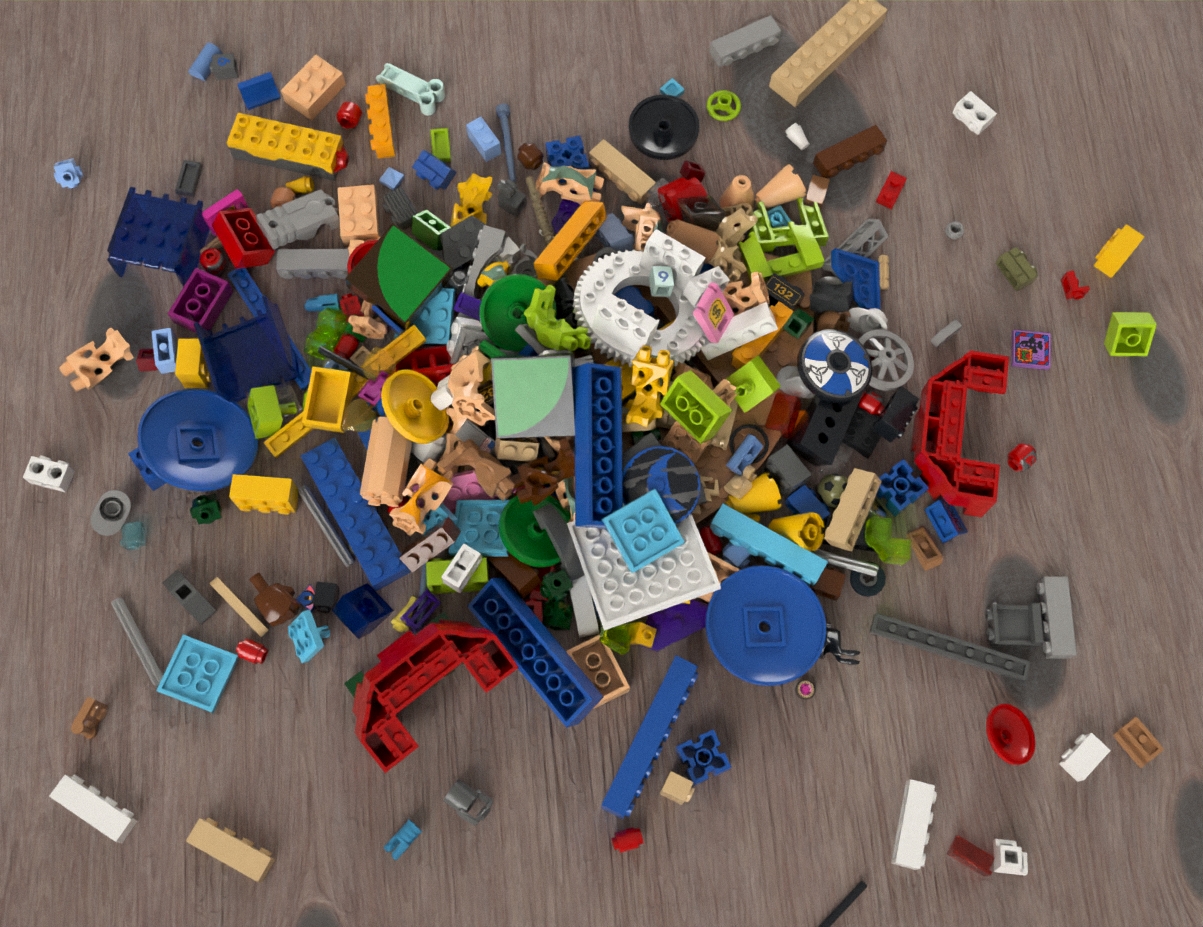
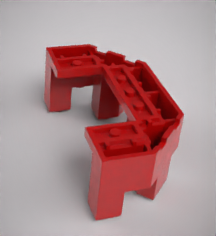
(940, 433)
(410, 669)

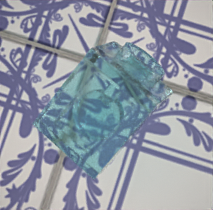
(132, 535)

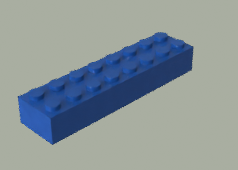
(597, 443)
(354, 515)
(535, 652)
(648, 738)

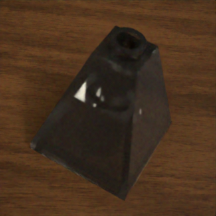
(701, 212)

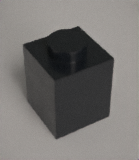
(326, 596)

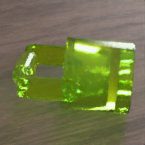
(616, 635)

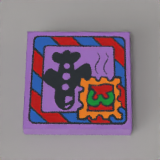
(1031, 349)

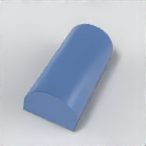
(201, 66)
(744, 454)

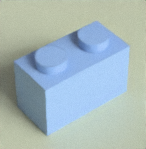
(483, 139)
(165, 350)

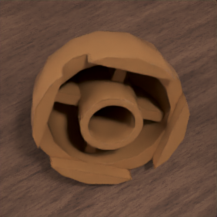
(833, 320)

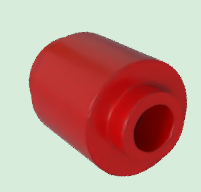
(346, 346)
(711, 541)
(252, 651)
(627, 839)

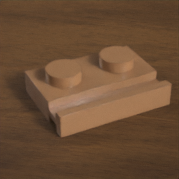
(1138, 742)

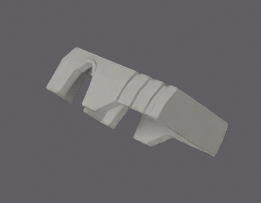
(298, 219)

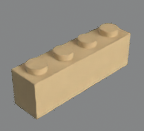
(621, 171)
(852, 509)
(231, 850)

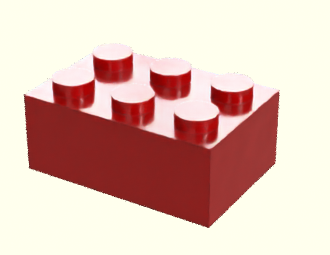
(242, 238)

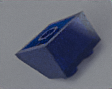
(362, 610)

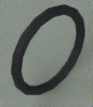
(753, 427)

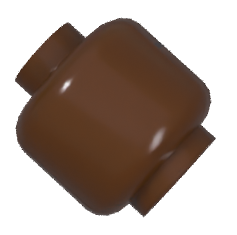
(530, 156)

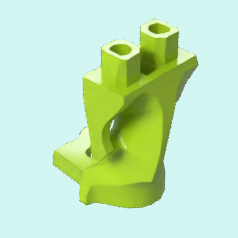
(549, 331)

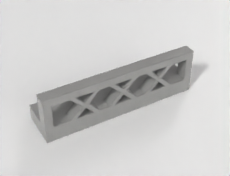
(855, 241)

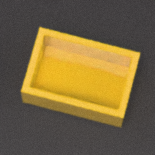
(327, 399)
(264, 494)

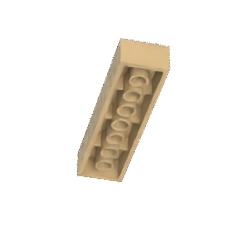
(827, 49)

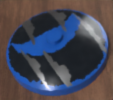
(667, 472)

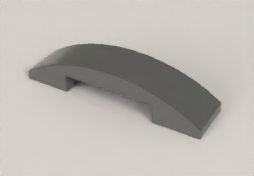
(561, 538)

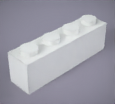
(741, 330)
(93, 808)
(913, 824)

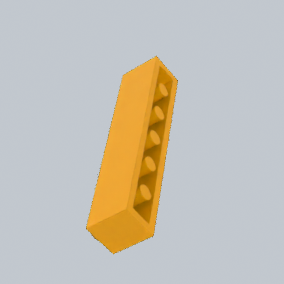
(570, 240)

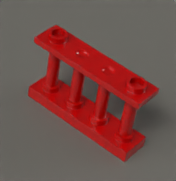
(428, 357)

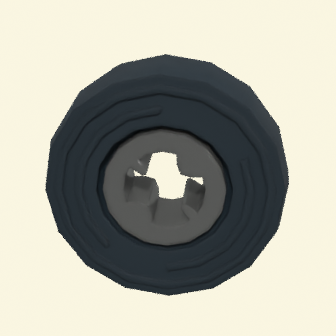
(871, 588)

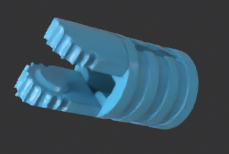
(322, 302)
(406, 836)

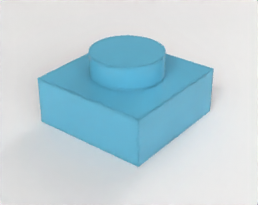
(672, 88)

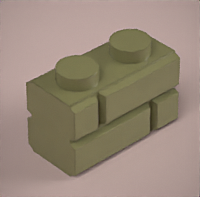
(1017, 268)

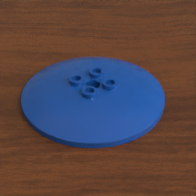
(202, 416)
(782, 603)

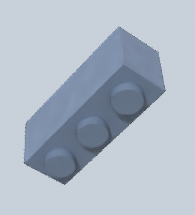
(615, 235)

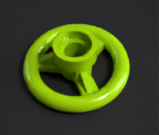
(724, 97)

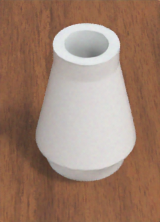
(797, 136)

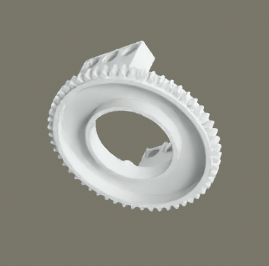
(622, 328)

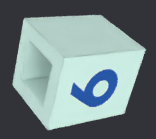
(661, 281)

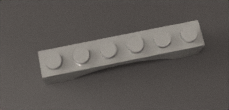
(490, 246)

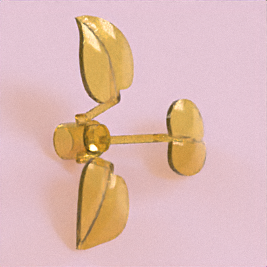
(358, 414)

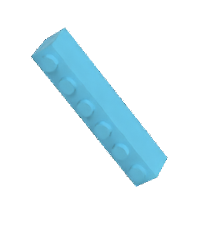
(767, 544)

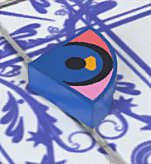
(306, 598)

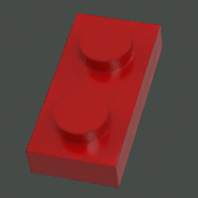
(891, 190)

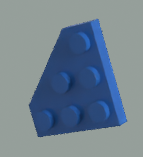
(862, 272)

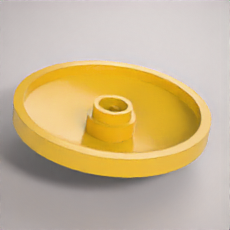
(410, 409)

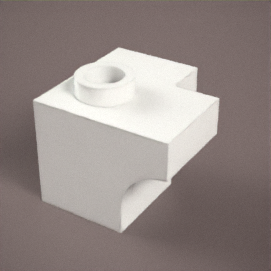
(510, 253)
(1009, 858)

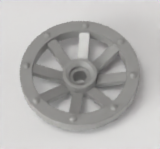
(886, 358)

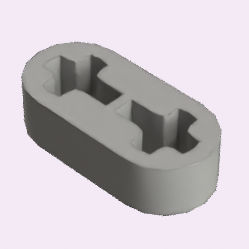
(946, 333)

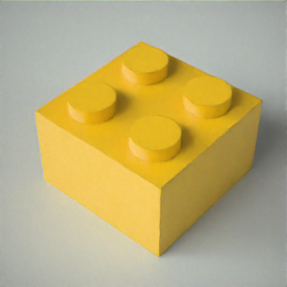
(1117, 250)
(191, 364)

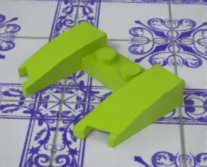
(781, 236)
(808, 256)

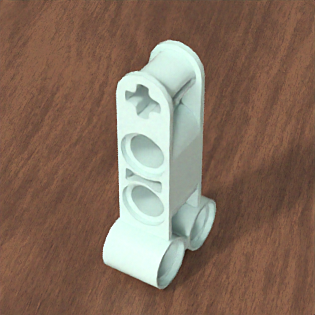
(413, 87)

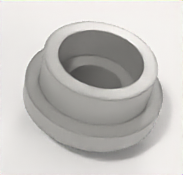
(954, 226)

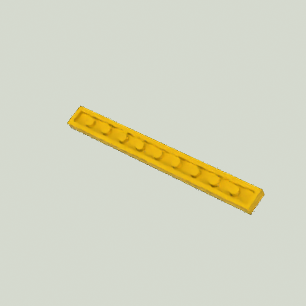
(295, 430)

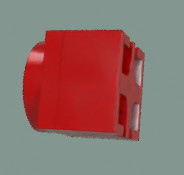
(678, 189)

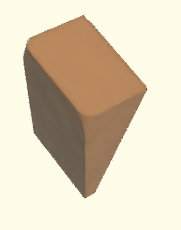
(817, 191)
(925, 549)

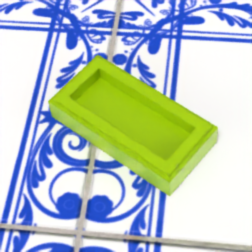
(441, 144)

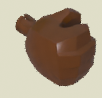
(275, 601)

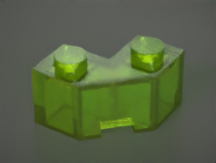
(327, 333)
(879, 535)

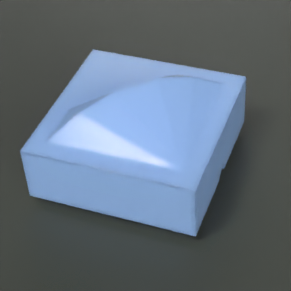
(391, 178)

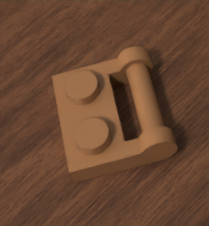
(93, 712)

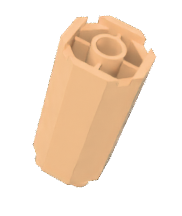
(385, 465)

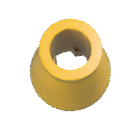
(301, 185)

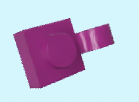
(372, 389)

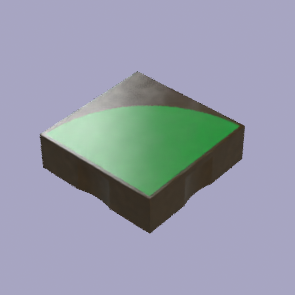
(399, 276)

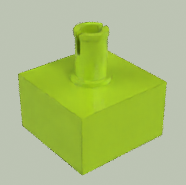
(1130, 333)
(753, 383)
(266, 411)

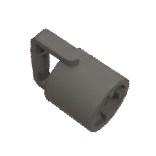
(462, 797)

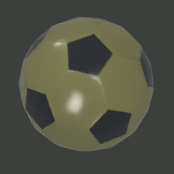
(831, 488)

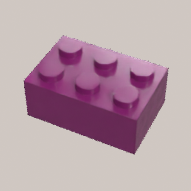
(200, 301)

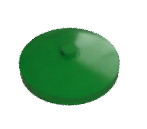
(504, 309)
(523, 534)

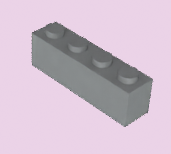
(745, 41)
(312, 263)
(1056, 618)

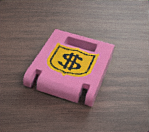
(713, 313)

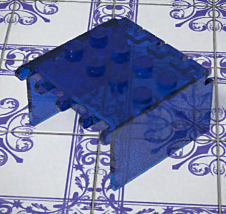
(158, 234)
(249, 354)

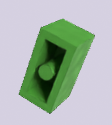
(428, 229)

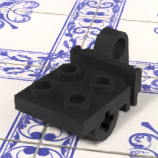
(564, 302)

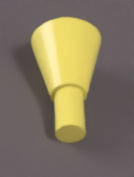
(400, 625)

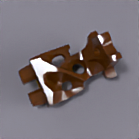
(551, 474)

